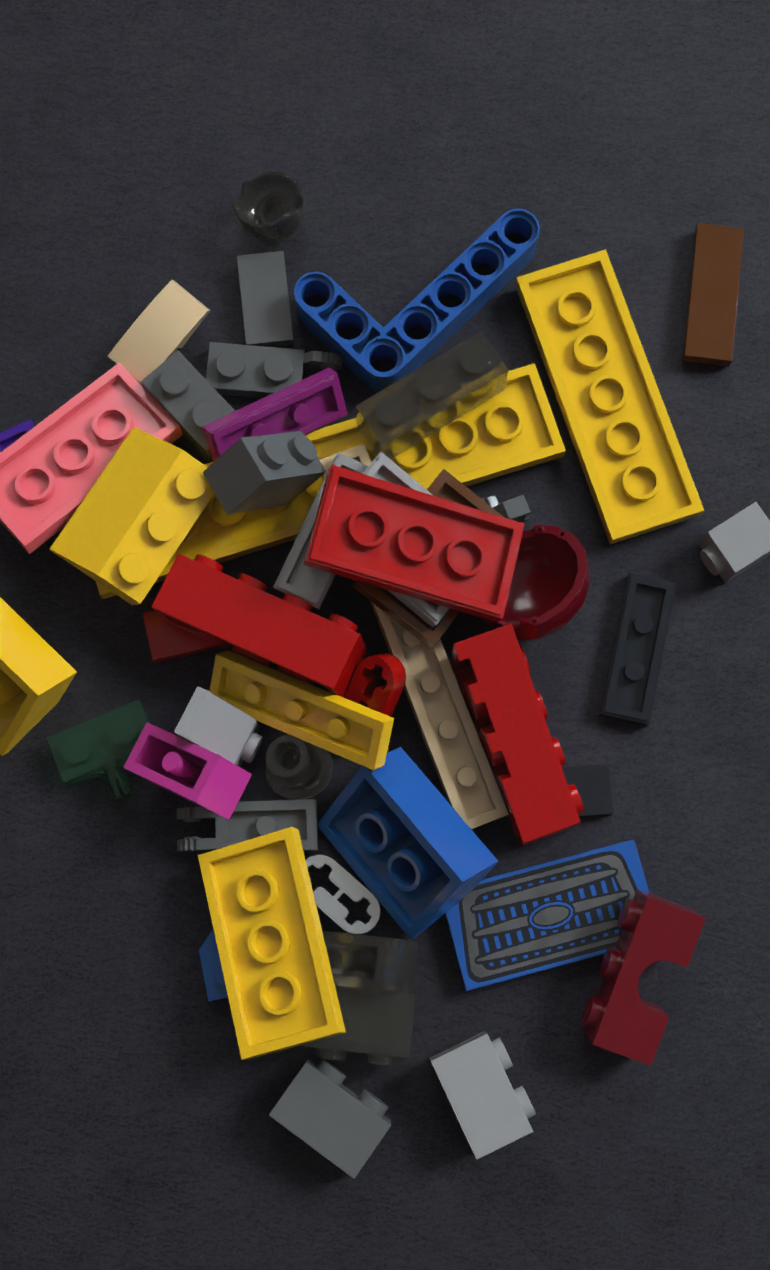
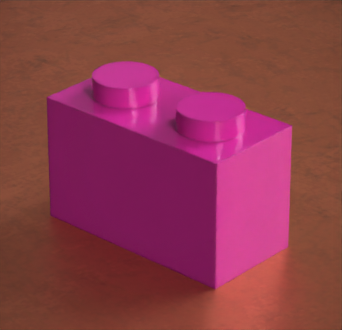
(188, 770)

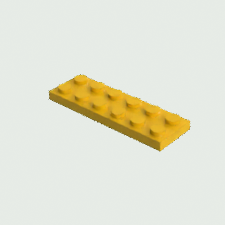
(608, 397)

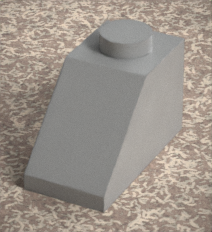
(219, 727)

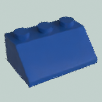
(406, 842)

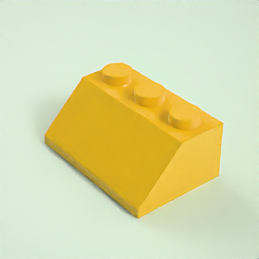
(135, 515)
(30, 678)

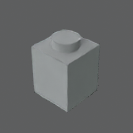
(737, 543)

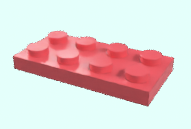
(63, 455)

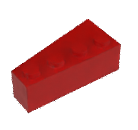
(260, 624)
(515, 735)

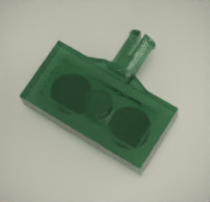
(100, 748)

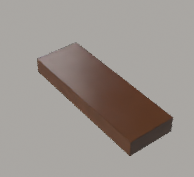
(713, 294)

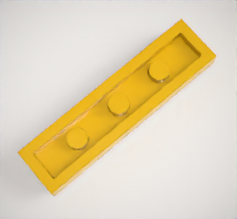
(303, 710)

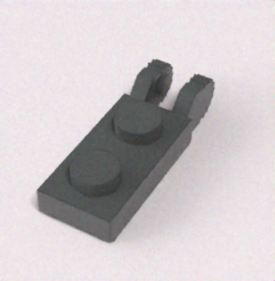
(261, 369)
(253, 820)

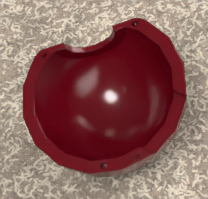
(546, 583)

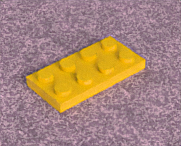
(270, 944)

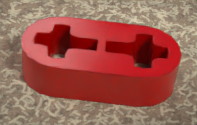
(364, 683)

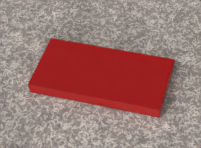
(414, 544)

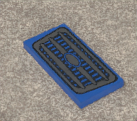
(544, 914)

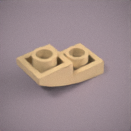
(159, 331)

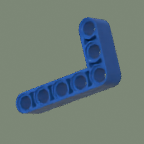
(423, 311)

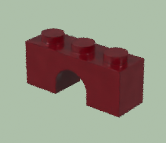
(650, 933)

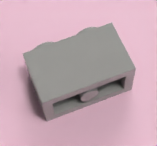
(482, 1095)

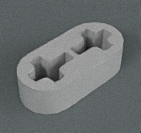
(351, 887)

